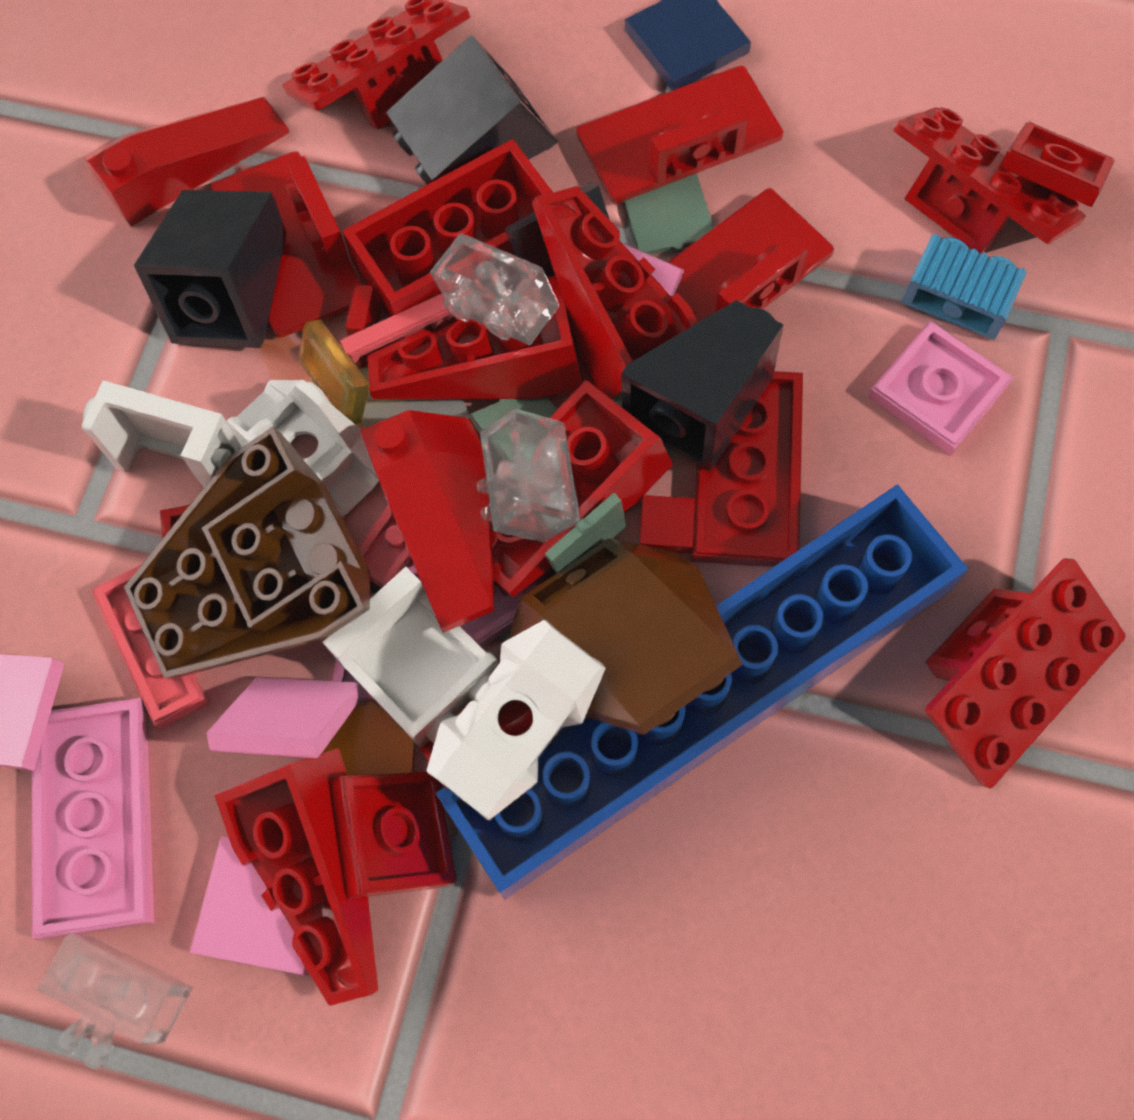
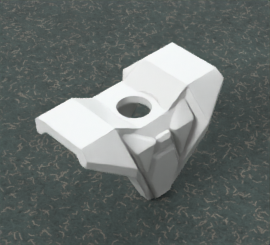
(304, 409)
(483, 761)

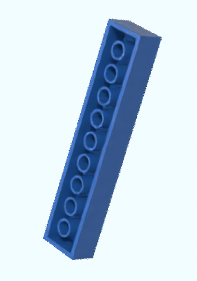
(789, 635)

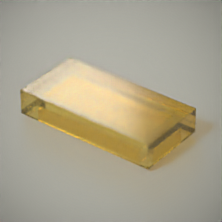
(333, 371)

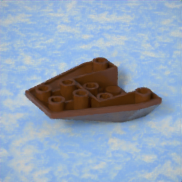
(250, 566)
(645, 621)

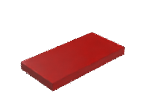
(753, 494)

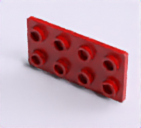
(380, 63)
(679, 134)
(970, 192)
(750, 257)
(314, 268)
(1019, 667)

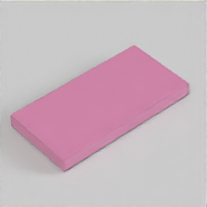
(92, 822)

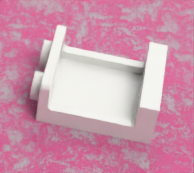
(128, 419)
(409, 661)

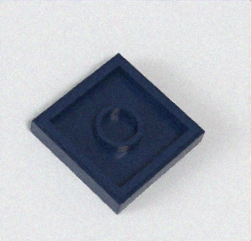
(686, 39)

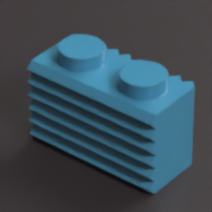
(964, 286)

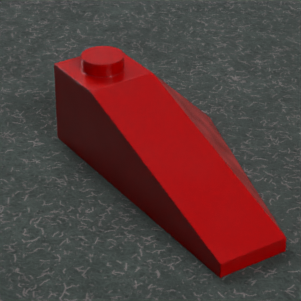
(156, 163)
(607, 292)
(475, 364)
(607, 456)
(430, 481)
(291, 838)

